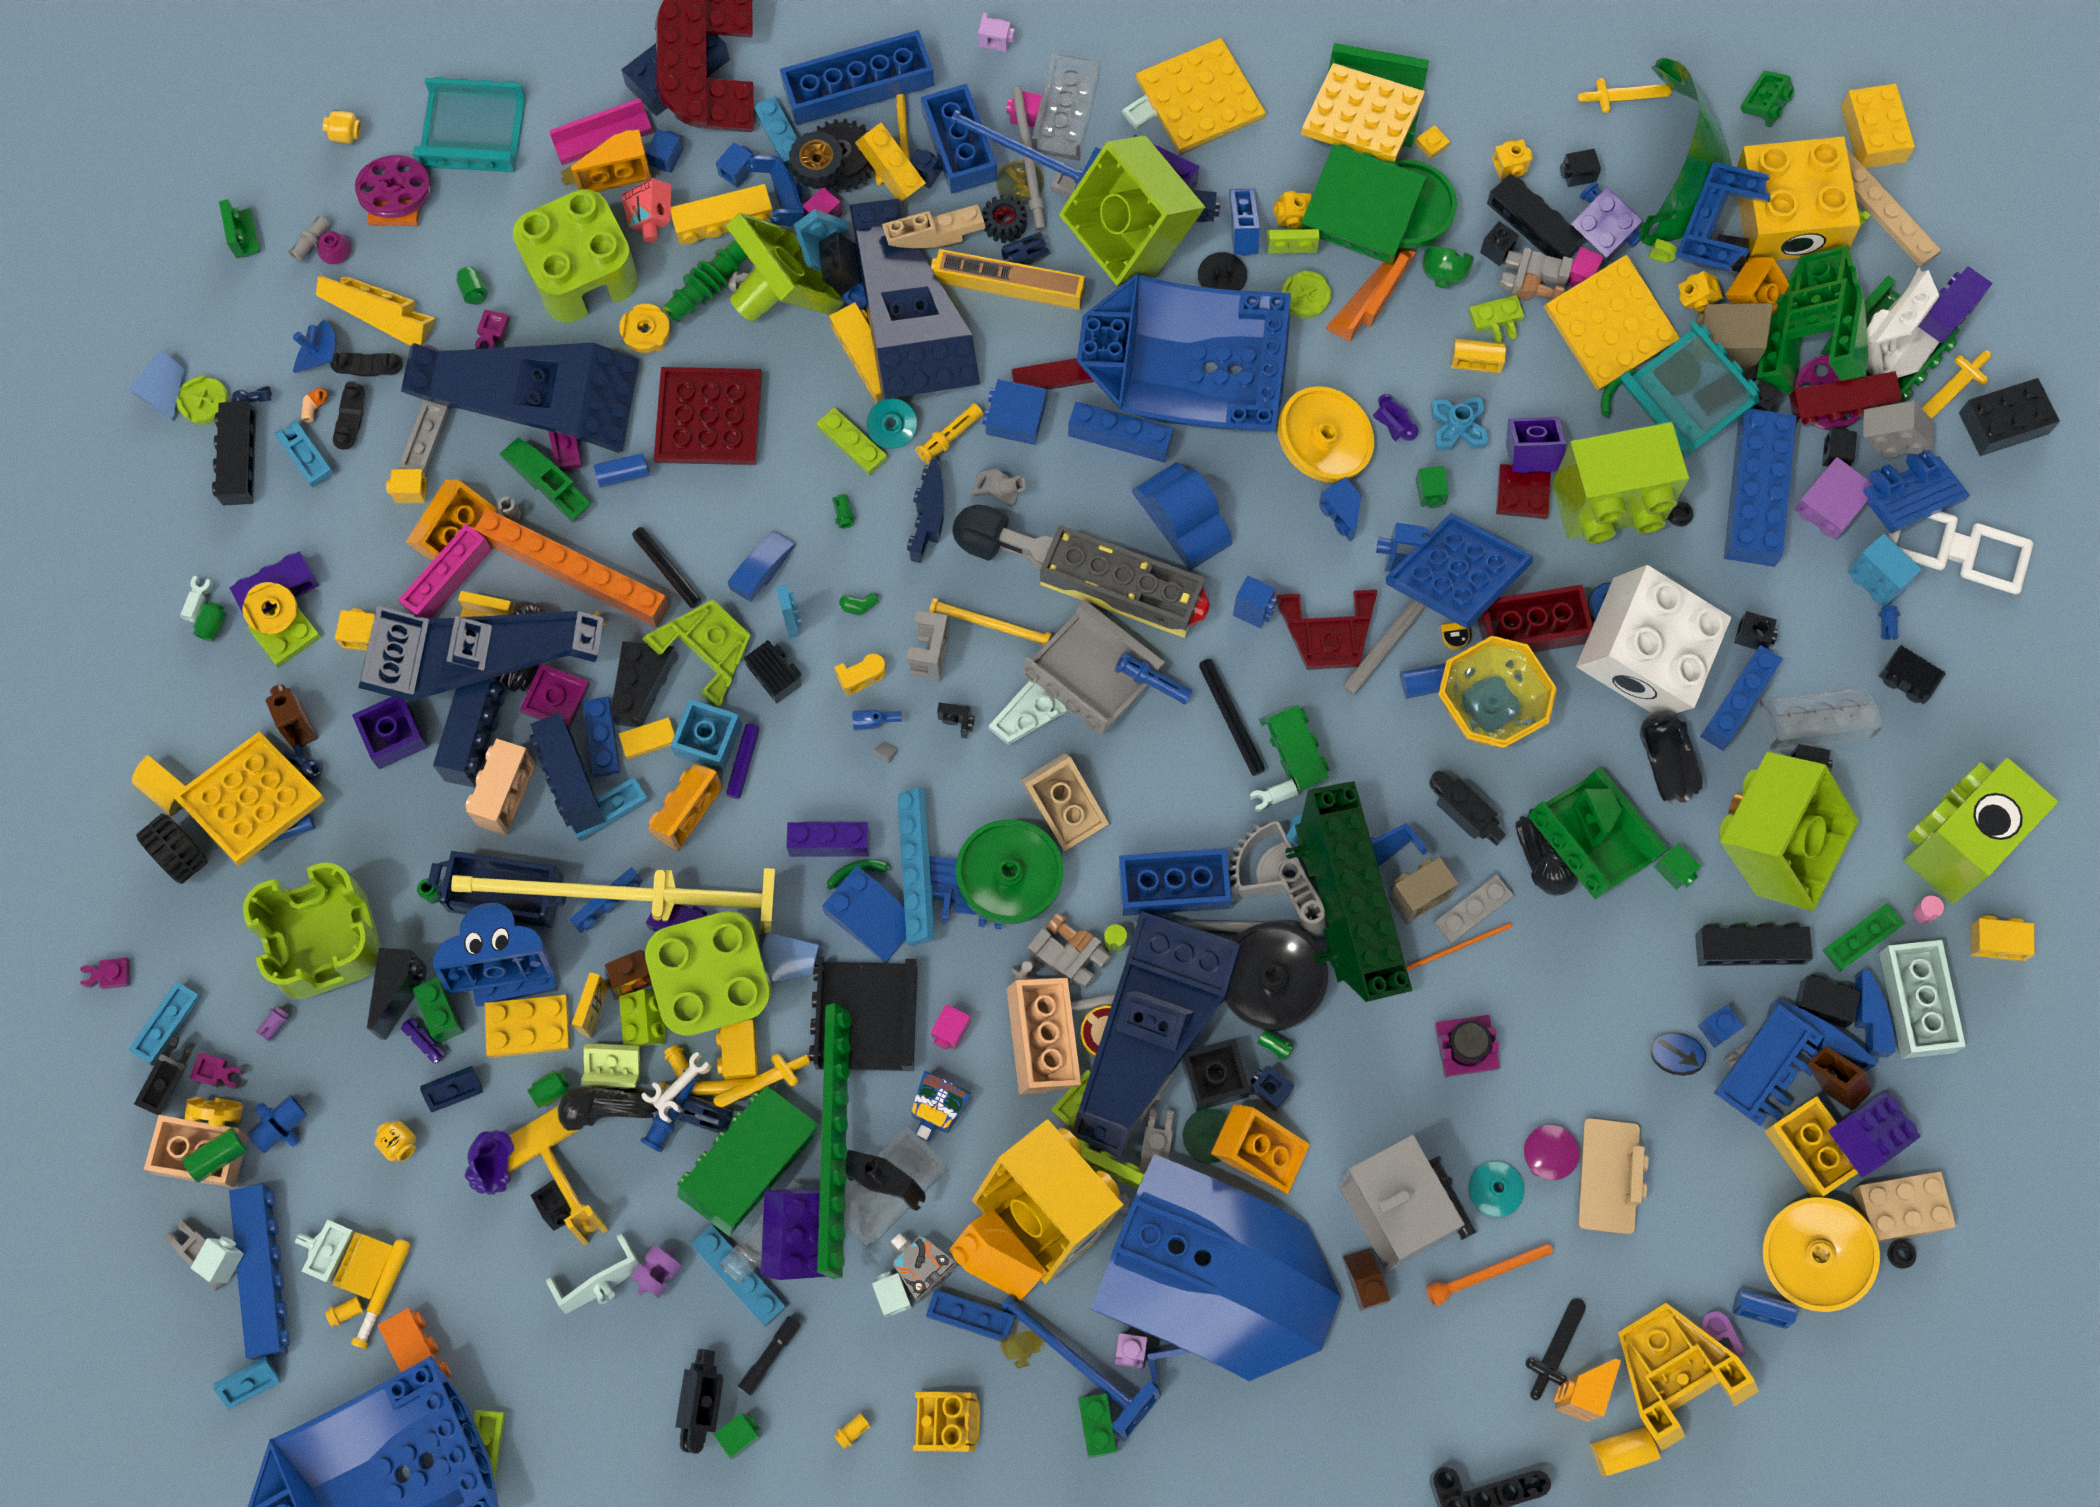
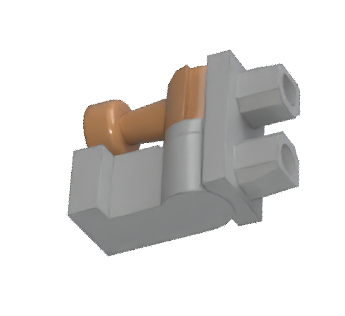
(1533, 271)
(1073, 958)

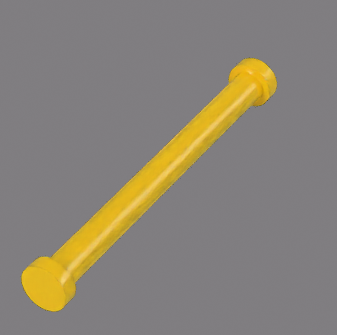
(986, 621)

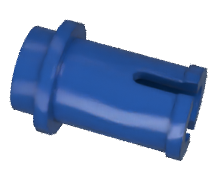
(1889, 622)

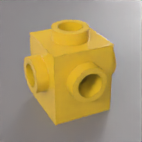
(1512, 158)
(1291, 208)
(1699, 291)

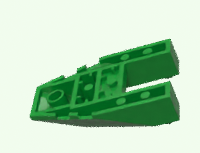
(1820, 298)

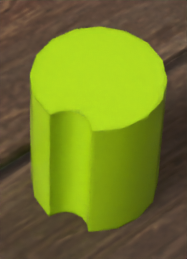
(1115, 938)

